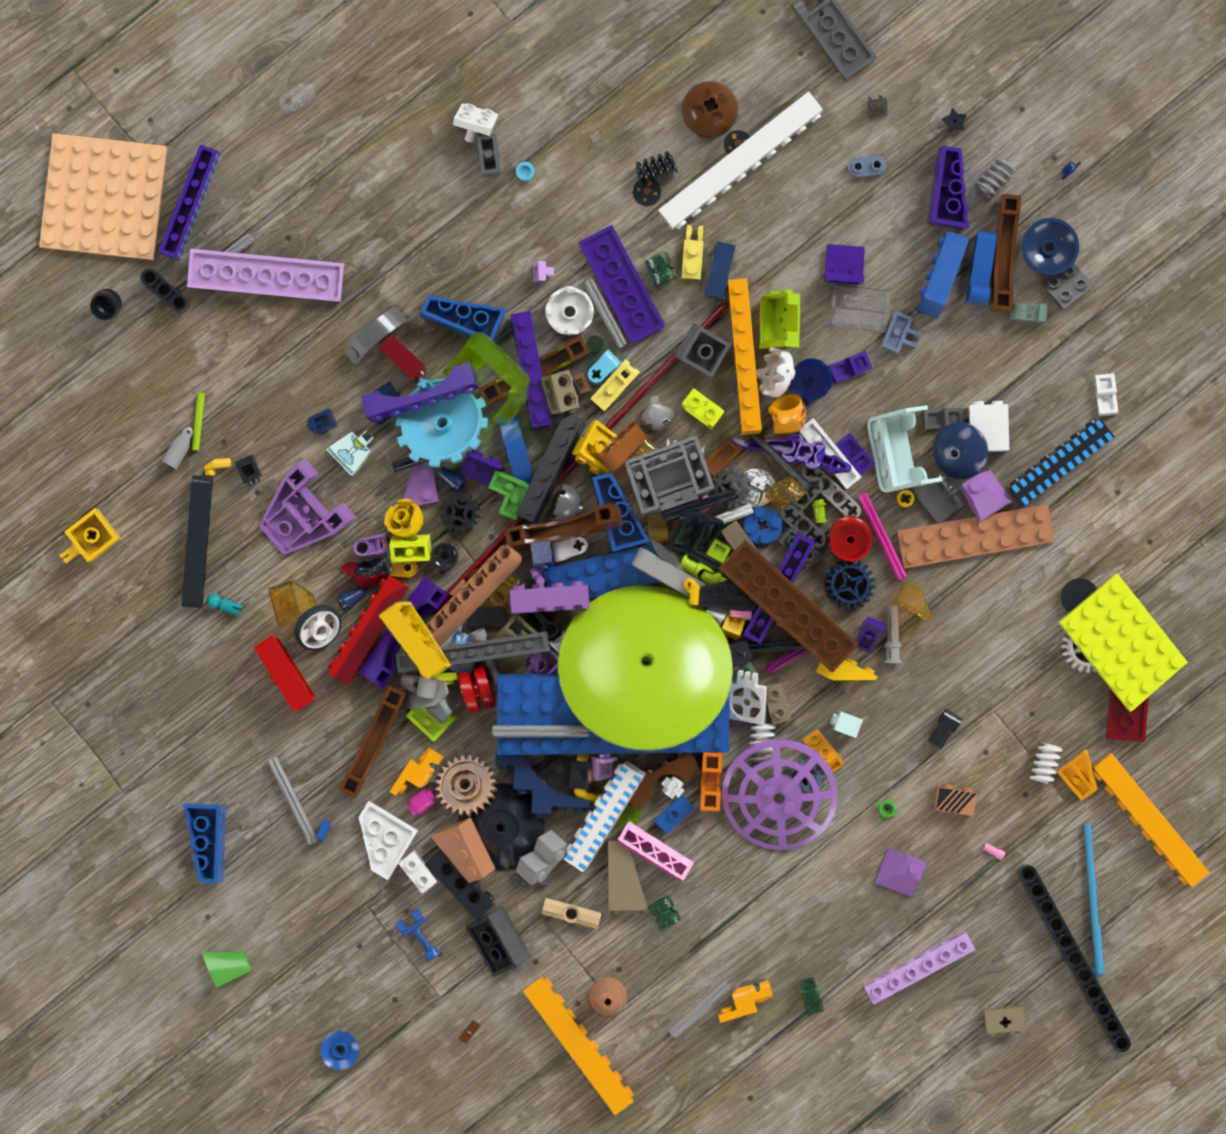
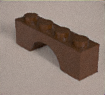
(683, 766)

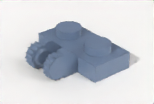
(897, 332)

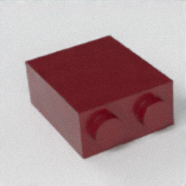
(403, 358)

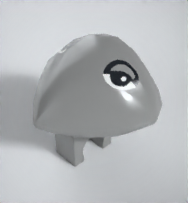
(657, 415)

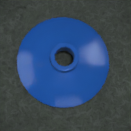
(340, 1060)

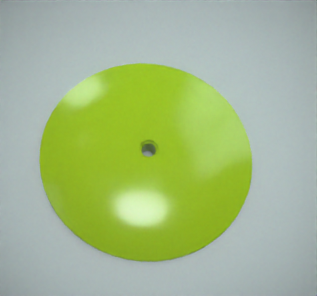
(639, 703)

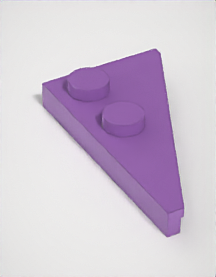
(422, 485)

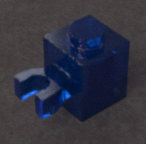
(542, 556)

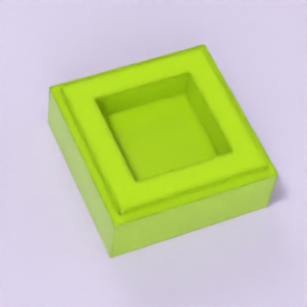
(718, 550)

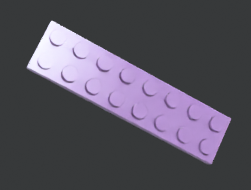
(265, 275)

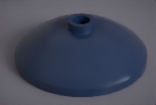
(1062, 241)
(969, 444)

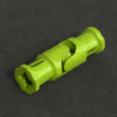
(693, 568)

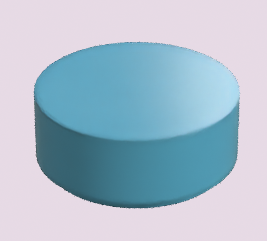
(525, 171)

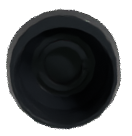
(105, 304)

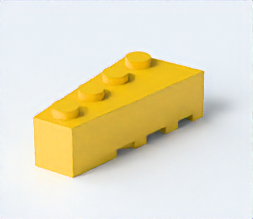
(415, 639)

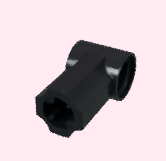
(542, 620)
(947, 724)

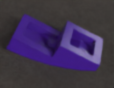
(850, 367)
(855, 453)

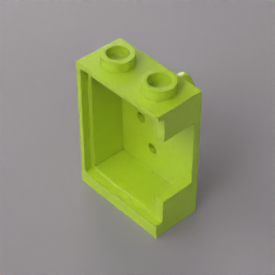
(780, 320)

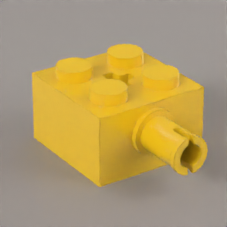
(81, 533)

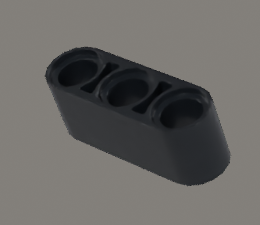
(156, 287)

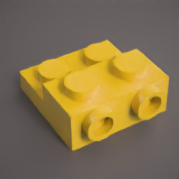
(591, 445)

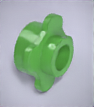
(882, 805)

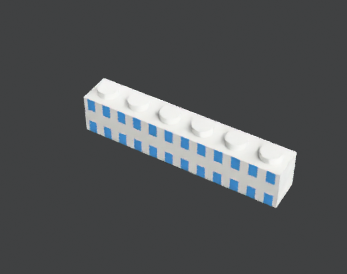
(604, 816)

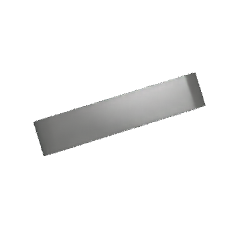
(662, 571)

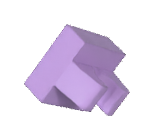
(540, 271)

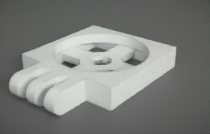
(749, 685)

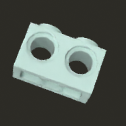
(846, 723)

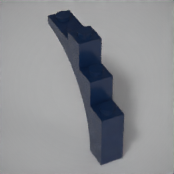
(543, 796)

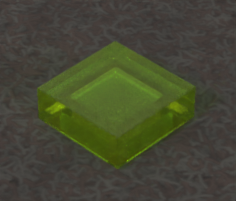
(629, 815)

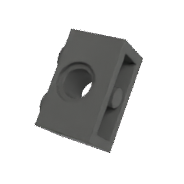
(488, 155)

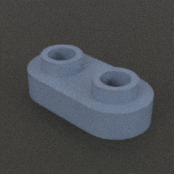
(867, 168)

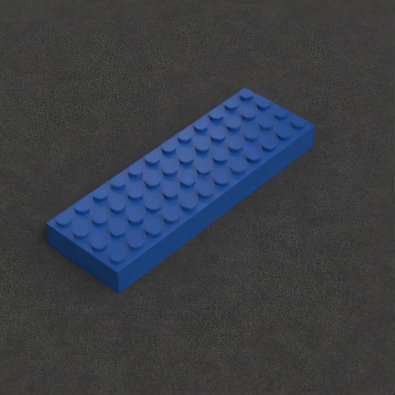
(540, 702)

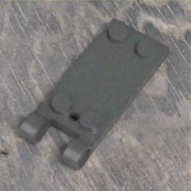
(836, 36)

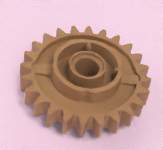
(472, 798)

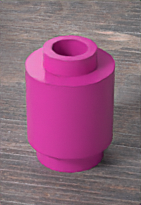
(422, 802)

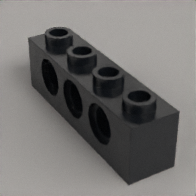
(476, 908)

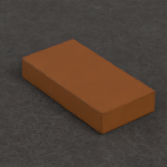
(722, 457)

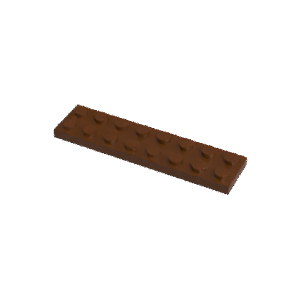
(788, 606)

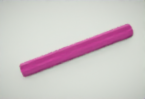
(882, 536)

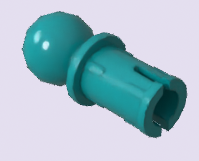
(215, 601)

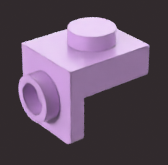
(602, 766)

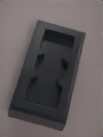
(487, 617)

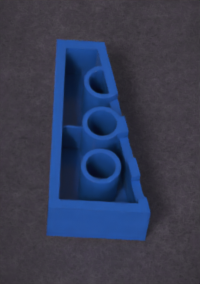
(943, 274)
(463, 316)
(631, 533)
(207, 836)

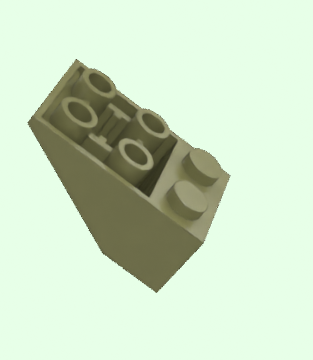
(515, 627)

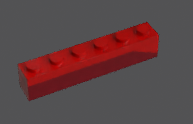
(367, 632)

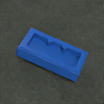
(674, 814)

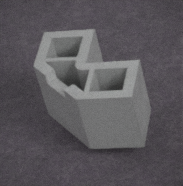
(540, 862)

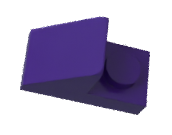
(869, 634)

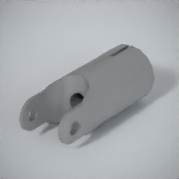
(178, 449)

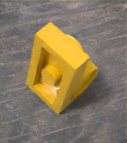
(732, 626)

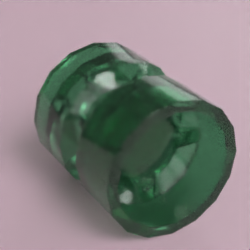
(661, 269)
(664, 912)

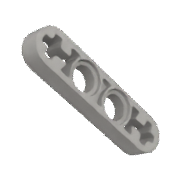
(833, 488)

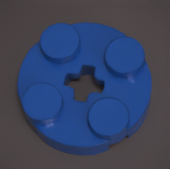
(773, 522)

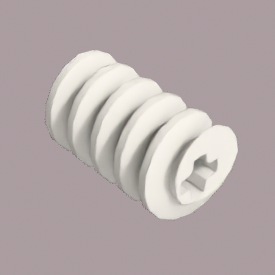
(762, 733)
(1046, 763)

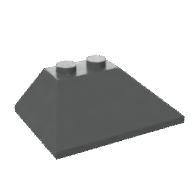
(670, 476)

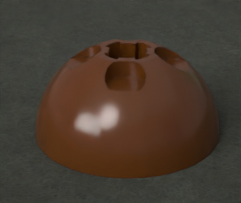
(706, 118)

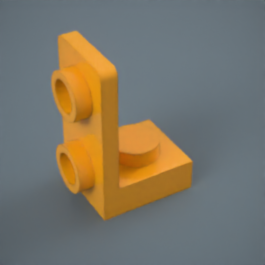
(823, 747)

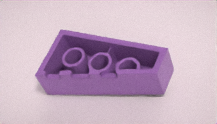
(549, 599)

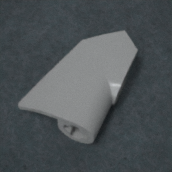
(422, 691)

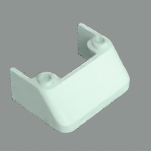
(893, 452)

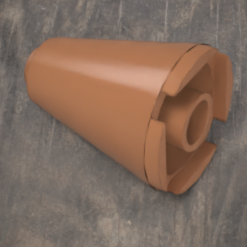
(604, 989)

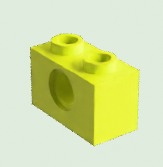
(411, 548)

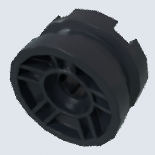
(439, 550)

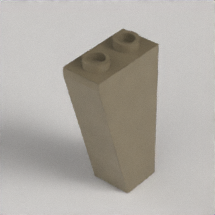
(623, 881)

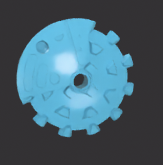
(423, 427)

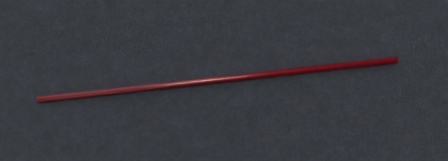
(573, 463)

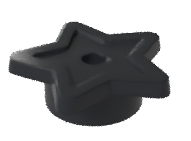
(949, 121)

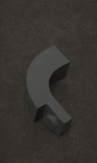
(374, 334)

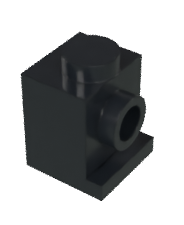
(246, 463)

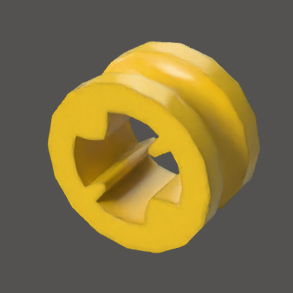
(904, 504)

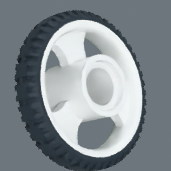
(317, 627)

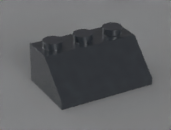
(498, 941)

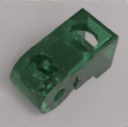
(810, 996)

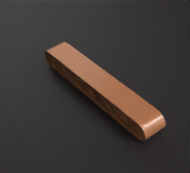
(473, 593)

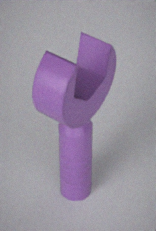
(537, 576)

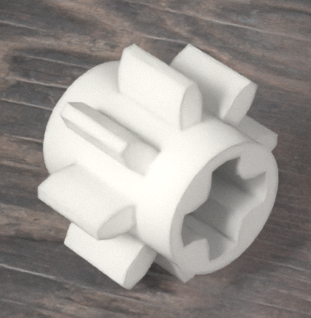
(672, 786)

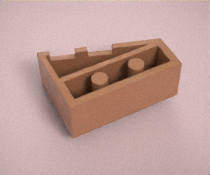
(464, 849)

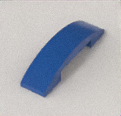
(516, 450)

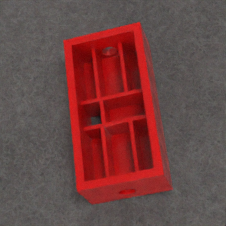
(285, 673)

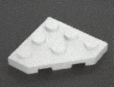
(384, 838)

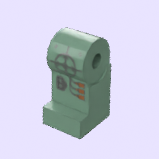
(1029, 312)

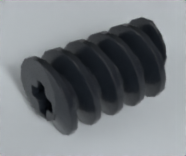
(655, 167)

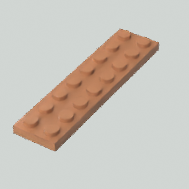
(974, 538)

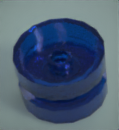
(818, 372)

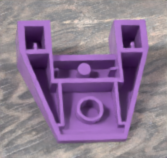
(297, 516)

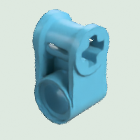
(605, 366)

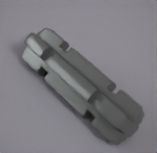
(516, 880)

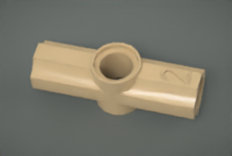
(584, 916)

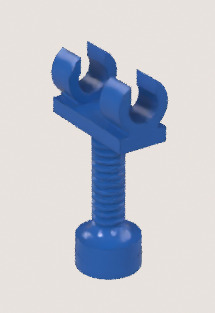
(430, 952)

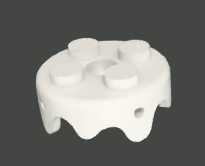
(569, 297)
(778, 373)

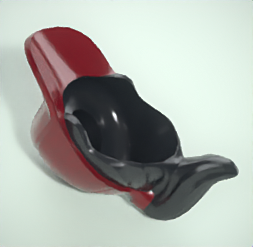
(368, 572)

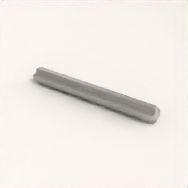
(540, 731)
(292, 800)

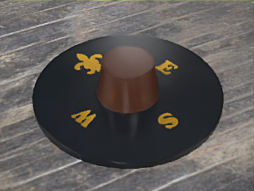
(734, 140)
(647, 193)

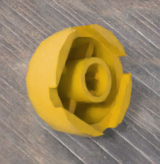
(404, 518)

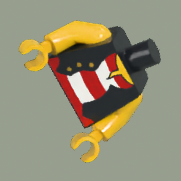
(581, 778)

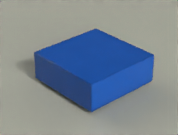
(323, 831)

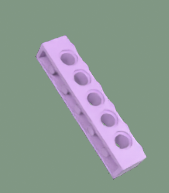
(918, 967)

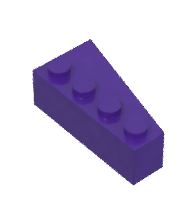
(948, 191)

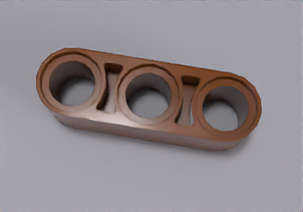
(622, 446)

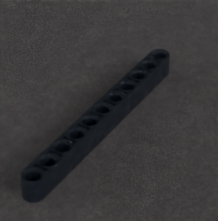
(1080, 964)

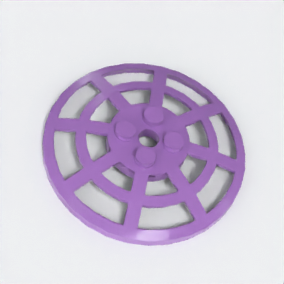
(779, 784)

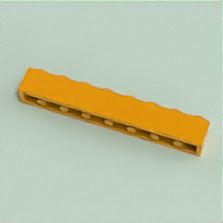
(744, 356)
(1150, 820)
(578, 1045)

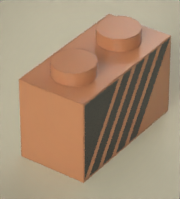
(955, 800)

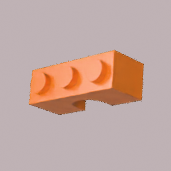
(710, 781)

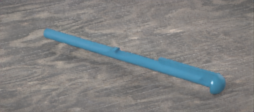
(1099, 968)

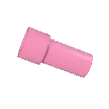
(747, 614)
(998, 853)

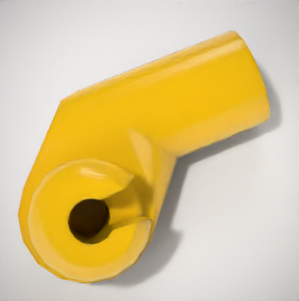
(216, 463)
(693, 589)

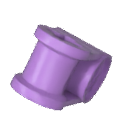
(373, 544)

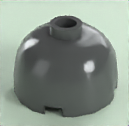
(565, 503)

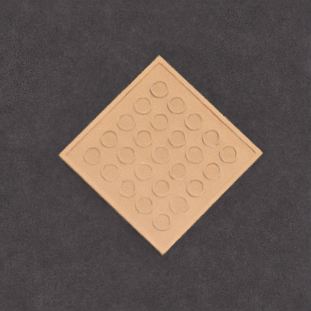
(103, 196)

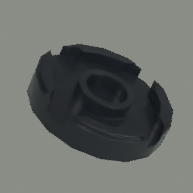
(1075, 592)

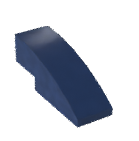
(719, 270)

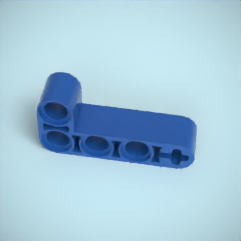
(981, 267)

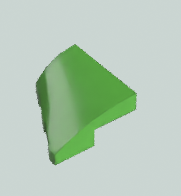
(226, 965)

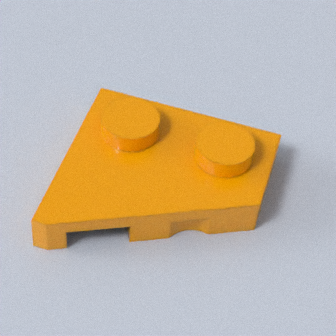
(1079, 775)

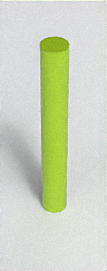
(198, 421)

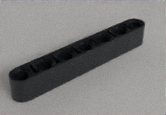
(197, 541)

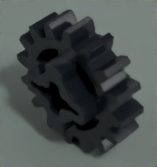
(467, 507)

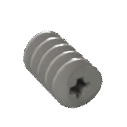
(994, 177)

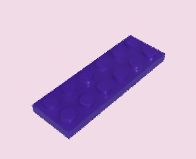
(621, 284)

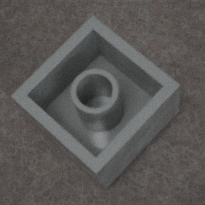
(702, 350)

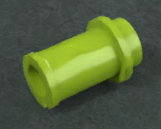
(819, 511)

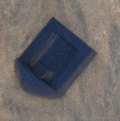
(322, 422)

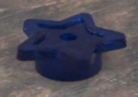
(1069, 169)

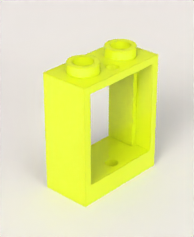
(695, 405)

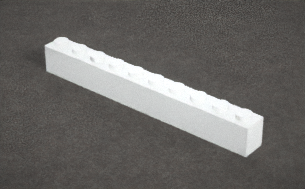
(741, 160)

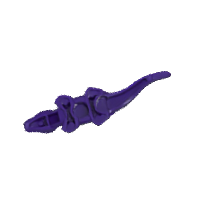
(801, 452)

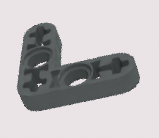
(798, 508)

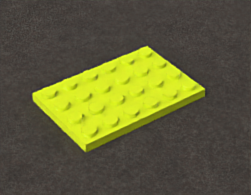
(1123, 642)

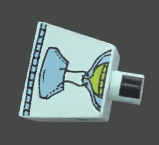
(352, 451)

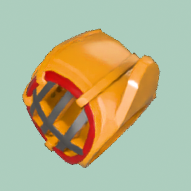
(788, 414)

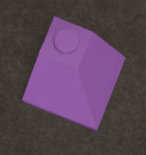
(984, 494)
(900, 872)

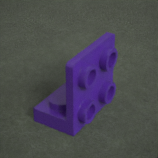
(844, 264)
(480, 468)

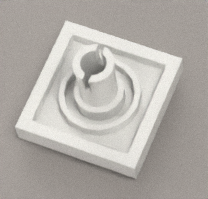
(475, 121)

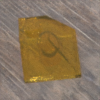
(290, 601)
(913, 601)

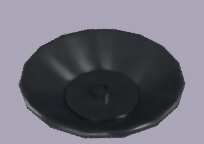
(519, 831)

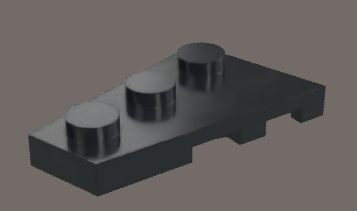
(726, 596)

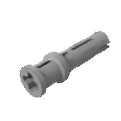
(893, 645)

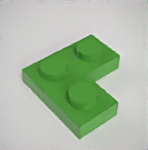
(512, 488)

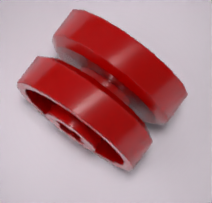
(850, 549)
(477, 690)

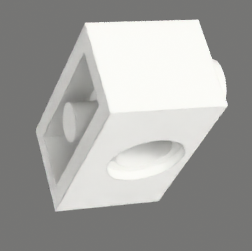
(418, 872)

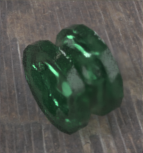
(601, 344)

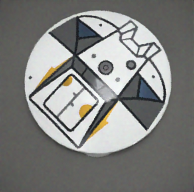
(760, 483)

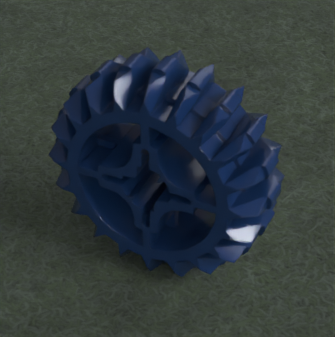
(864, 576)

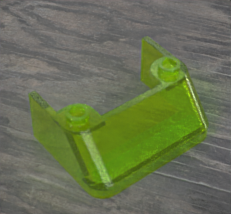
(482, 351)

